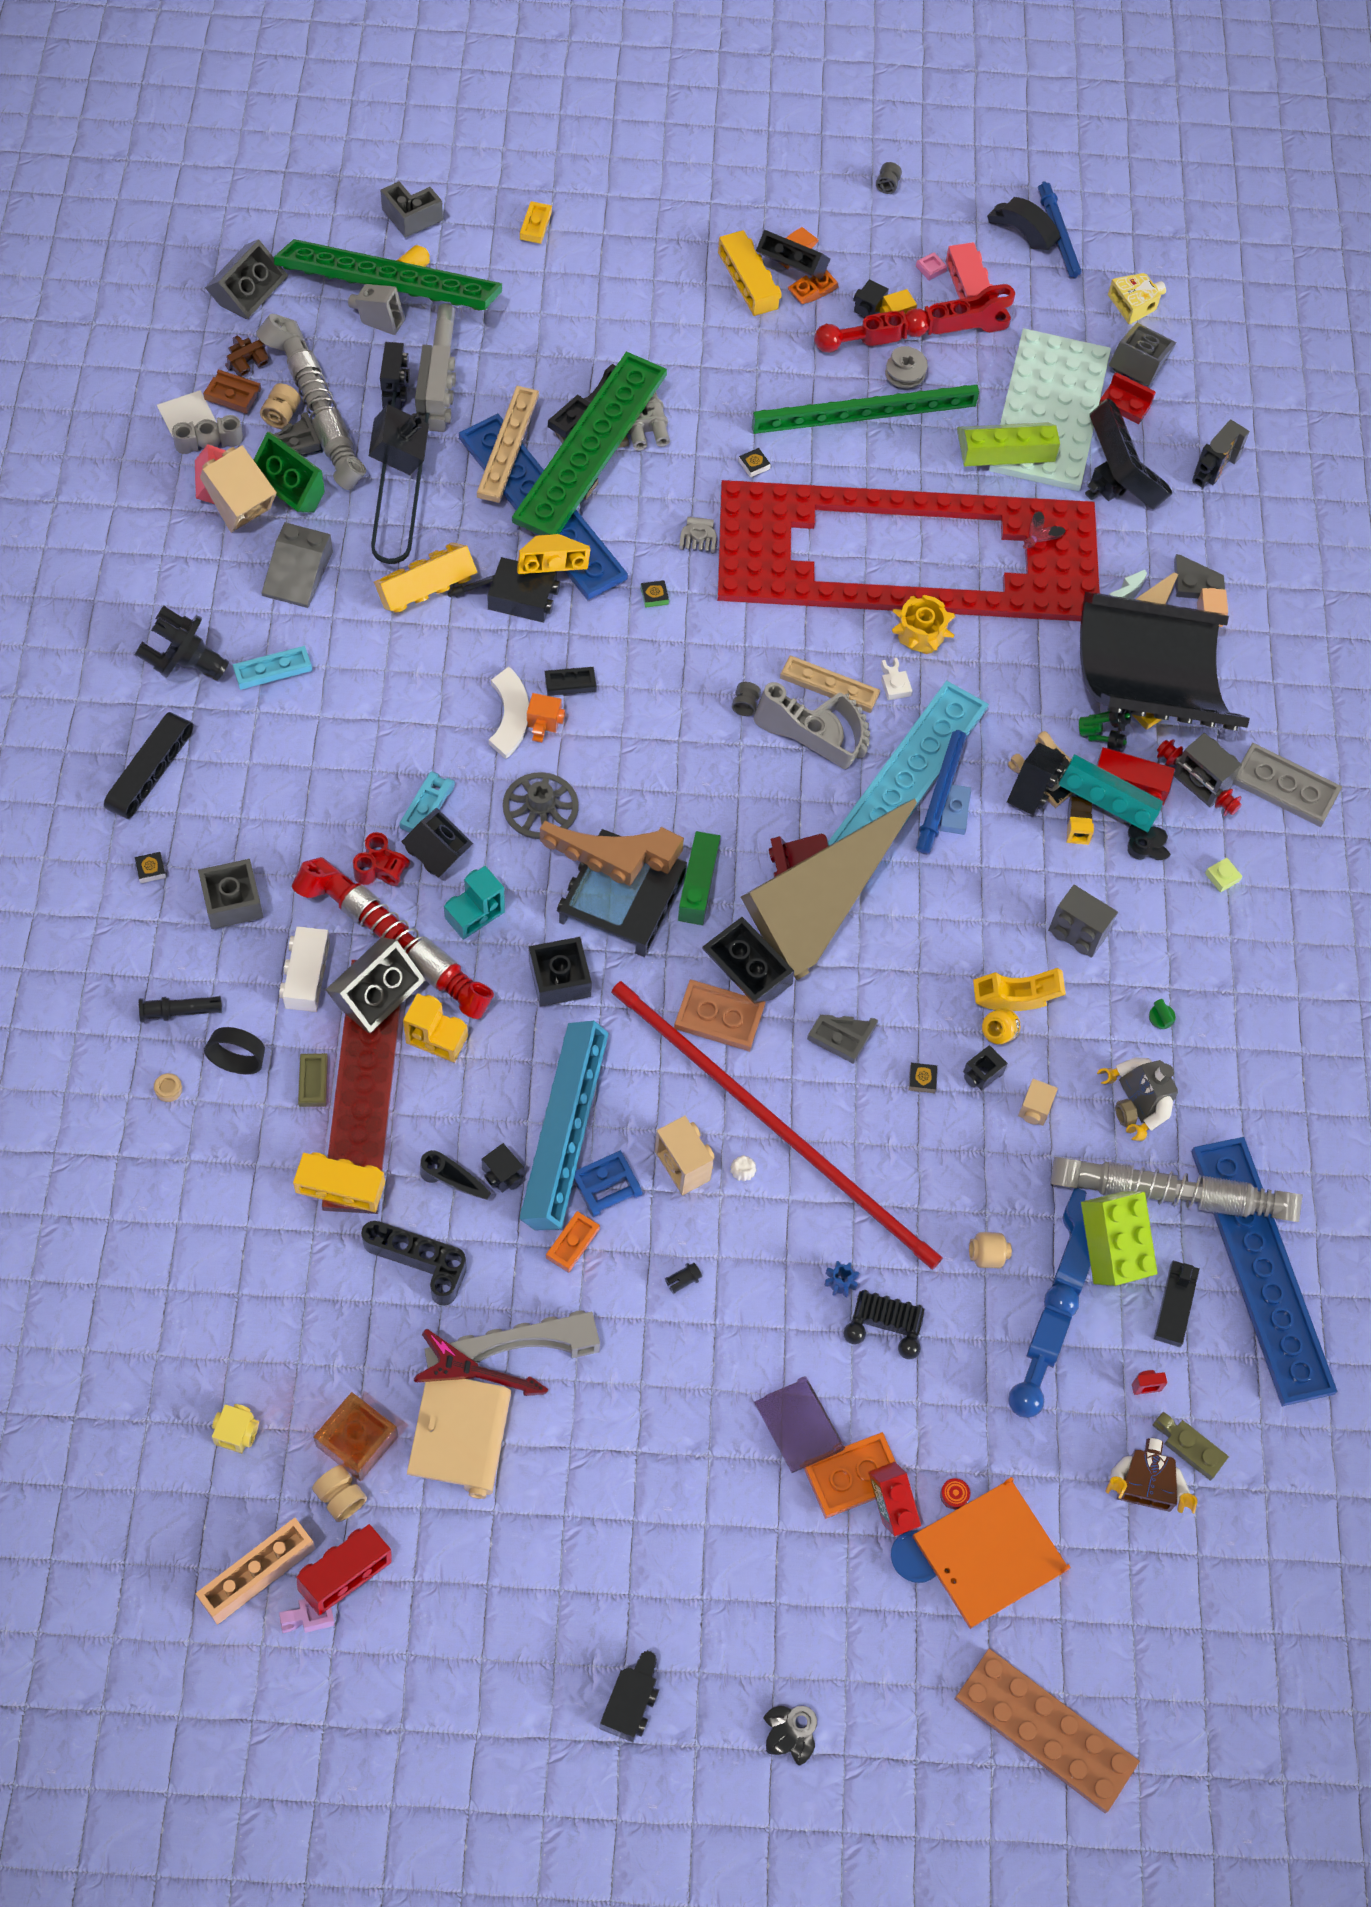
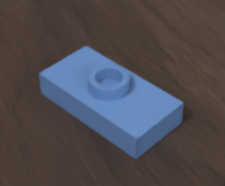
(956, 810)

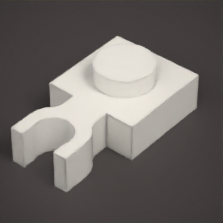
(894, 682)

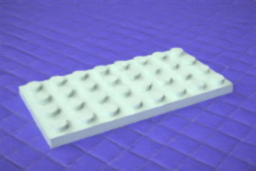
(1061, 385)

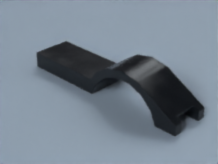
(568, 416)

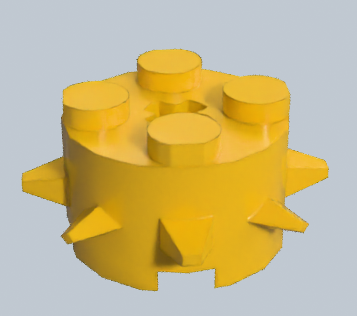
(923, 624)

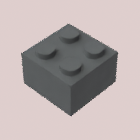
(230, 893)
(1082, 921)

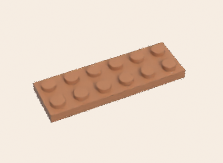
(1047, 1730)

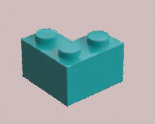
(477, 905)

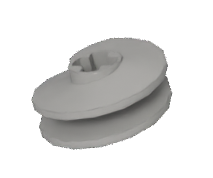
(906, 367)

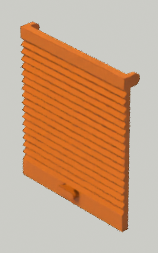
(991, 1553)

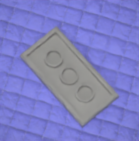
(1287, 784)

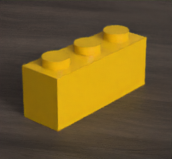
(339, 1181)

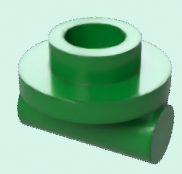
(1161, 1015)

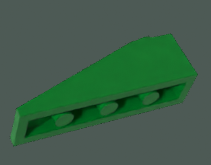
(698, 878)

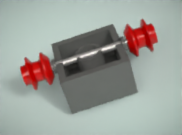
(1205, 771)

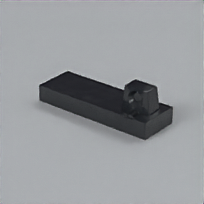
(1176, 1303)

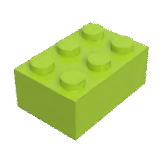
(1119, 1238)

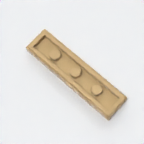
(828, 682)

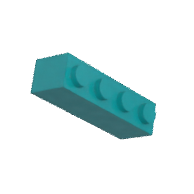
(1111, 793)

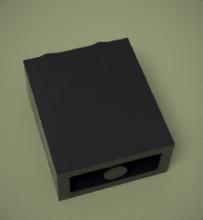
(522, 594)

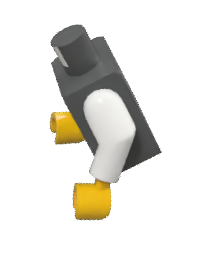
(1149, 1088)

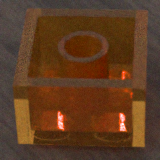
(356, 1436)

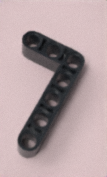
(1123, 456)

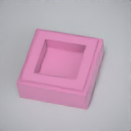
(931, 266)

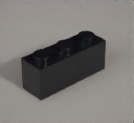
(793, 254)

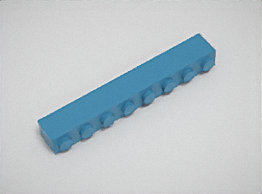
(564, 1126)

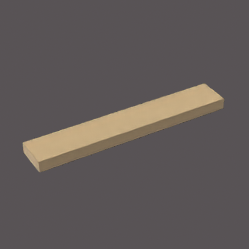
(507, 444)

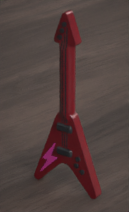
(456, 1366)

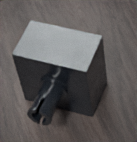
(399, 439)

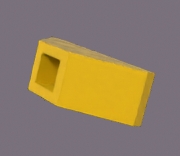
(552, 554)

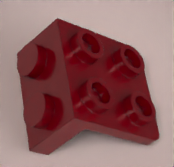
(791, 853)

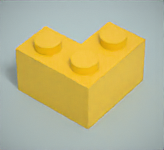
(431, 1030)

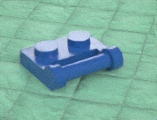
(603, 1175)

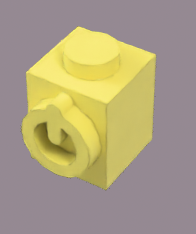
(234, 1428)

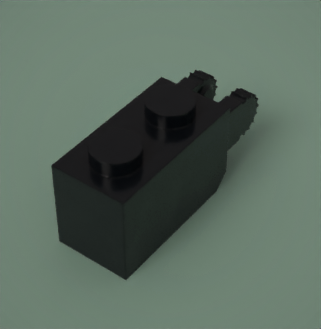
(630, 1699)

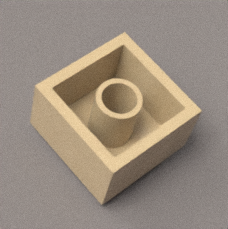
(684, 1154)

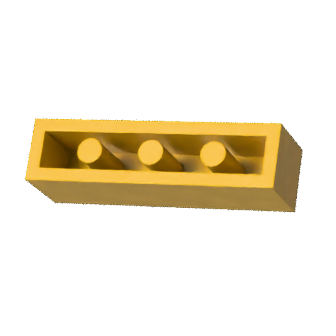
(749, 272)

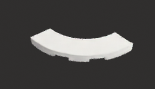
(515, 705)

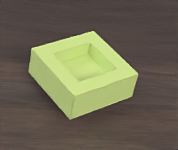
(1223, 874)

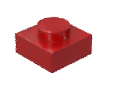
(1149, 1382)

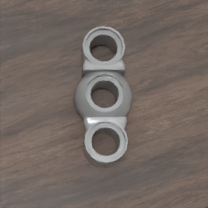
(225, 431)

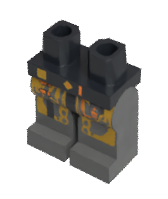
(1223, 448)

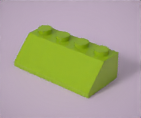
(1008, 443)

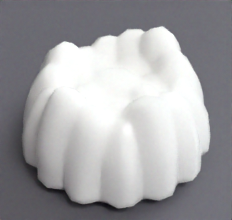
(743, 1168)

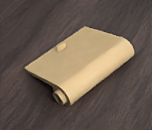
(466, 1434)

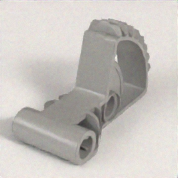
(788, 718)

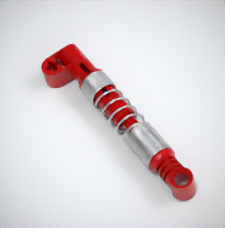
(363, 907)

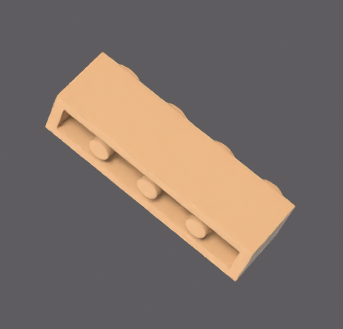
(255, 1571)

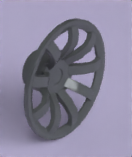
(540, 801)

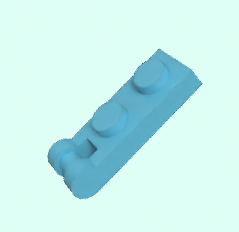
(427, 800)

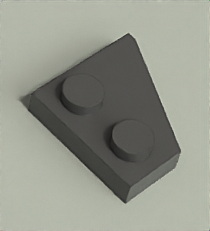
(300, 436)
(1194, 577)
(842, 1035)

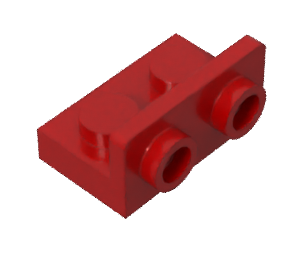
(1130, 397)

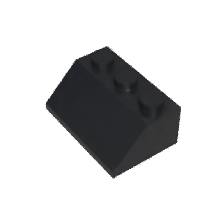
(750, 962)

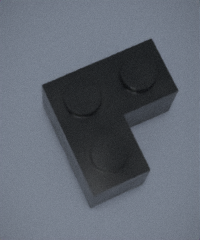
(1037, 775)

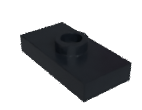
(570, 681)

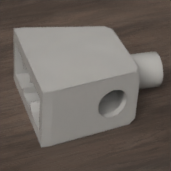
(379, 307)

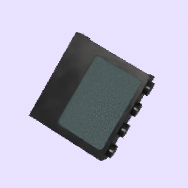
(621, 909)

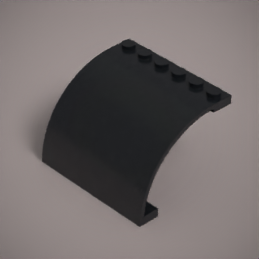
(1153, 659)

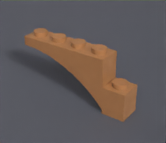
(616, 856)

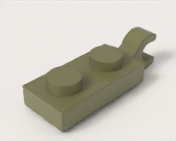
(1191, 1446)

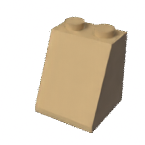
(237, 487)

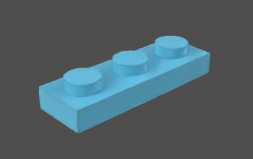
(272, 667)

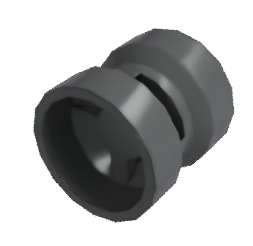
(888, 179)
(745, 702)

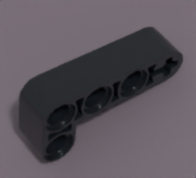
(411, 1256)

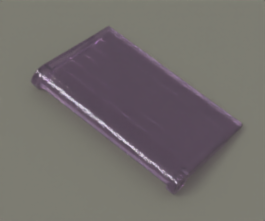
(799, 1425)

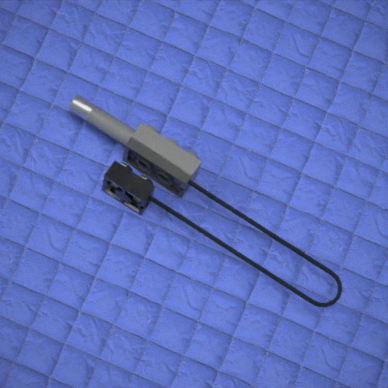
(431, 397)

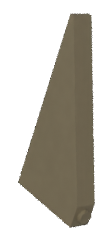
(810, 900)

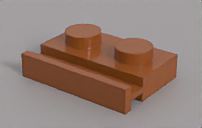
(232, 391)

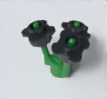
(1093, 724)

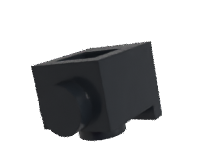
(987, 1061)

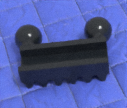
(887, 1315)

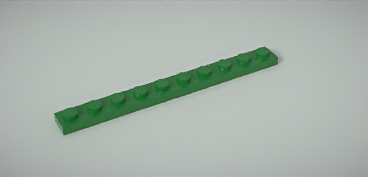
(865, 409)

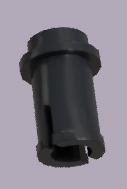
(685, 1277)

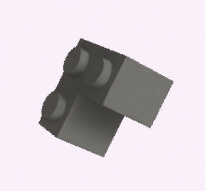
(409, 211)

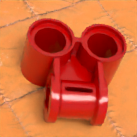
(382, 863)

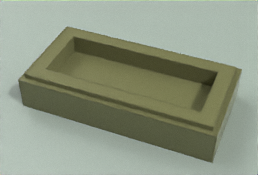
(313, 1080)

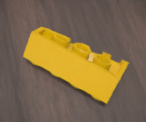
(426, 577)

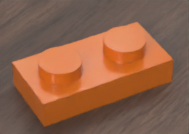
(572, 1241)

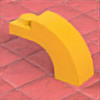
(1018, 994)

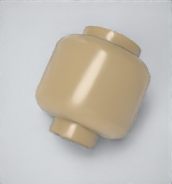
(989, 1250)

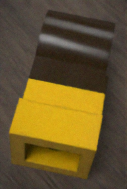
(1079, 821)

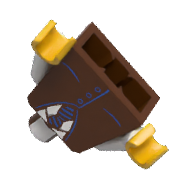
(1151, 1480)

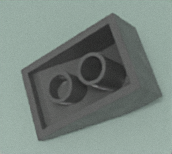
(1141, 354)
(297, 564)

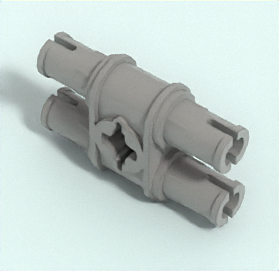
(649, 420)

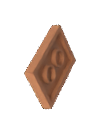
(719, 1015)

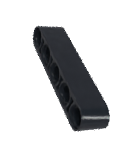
(148, 765)

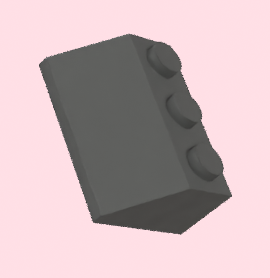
(246, 280)
(376, 984)

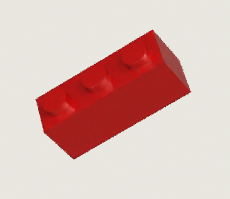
(1142, 773)
(343, 1569)

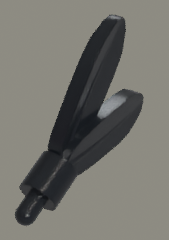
(460, 590)

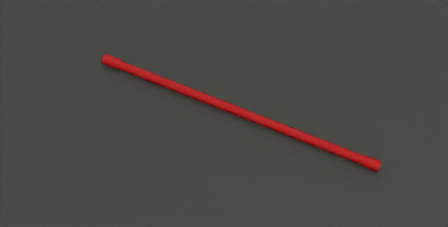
(918, 1247)

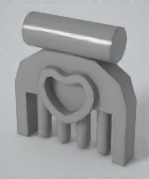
(698, 530)

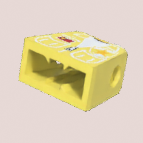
(1135, 296)

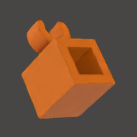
(544, 715)

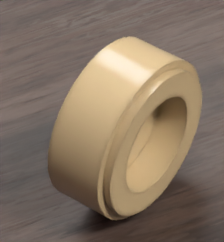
(168, 1087)

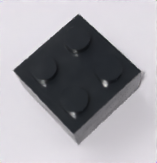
(560, 971)

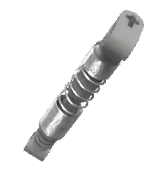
(307, 376)
(1210, 1193)

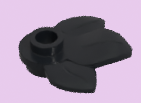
(1147, 843)
(787, 1735)

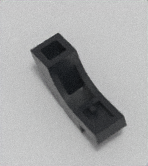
(1029, 220)

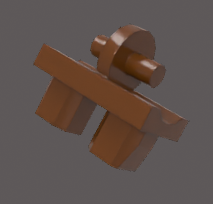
(244, 351)

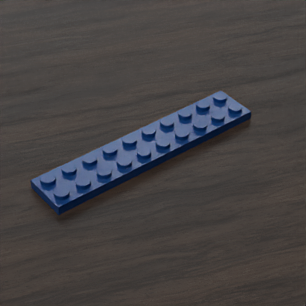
(603, 567)
(1268, 1283)

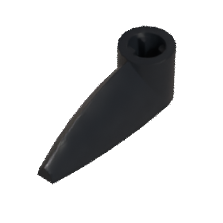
(451, 1175)

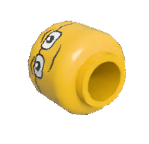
(1001, 1026)

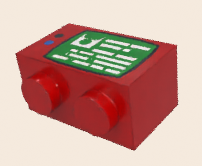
(894, 1498)

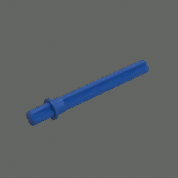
(1049, 201)
(929, 830)

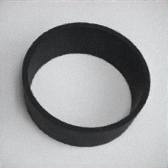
(231, 1061)

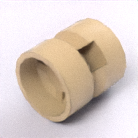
(280, 405)
(337, 1490)

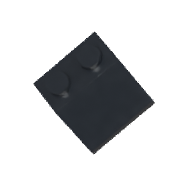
(436, 842)

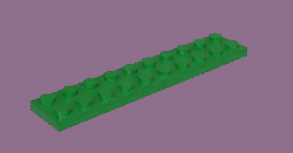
(374, 270)
(589, 446)

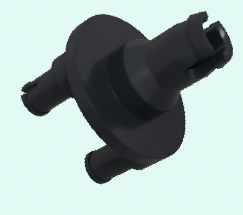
(185, 647)

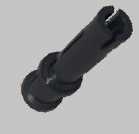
(166, 1008)

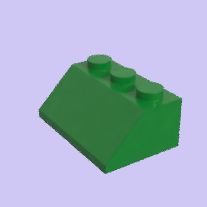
(290, 474)

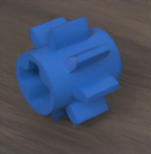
(837, 1284)

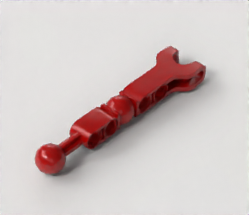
(939, 318)

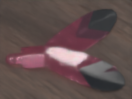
(1038, 534)

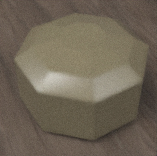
(1126, 1112)

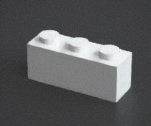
(305, 969)

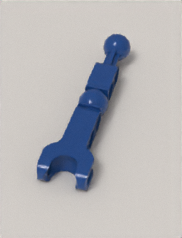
(1060, 1305)

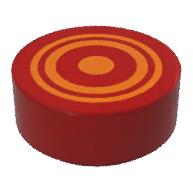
(955, 1493)

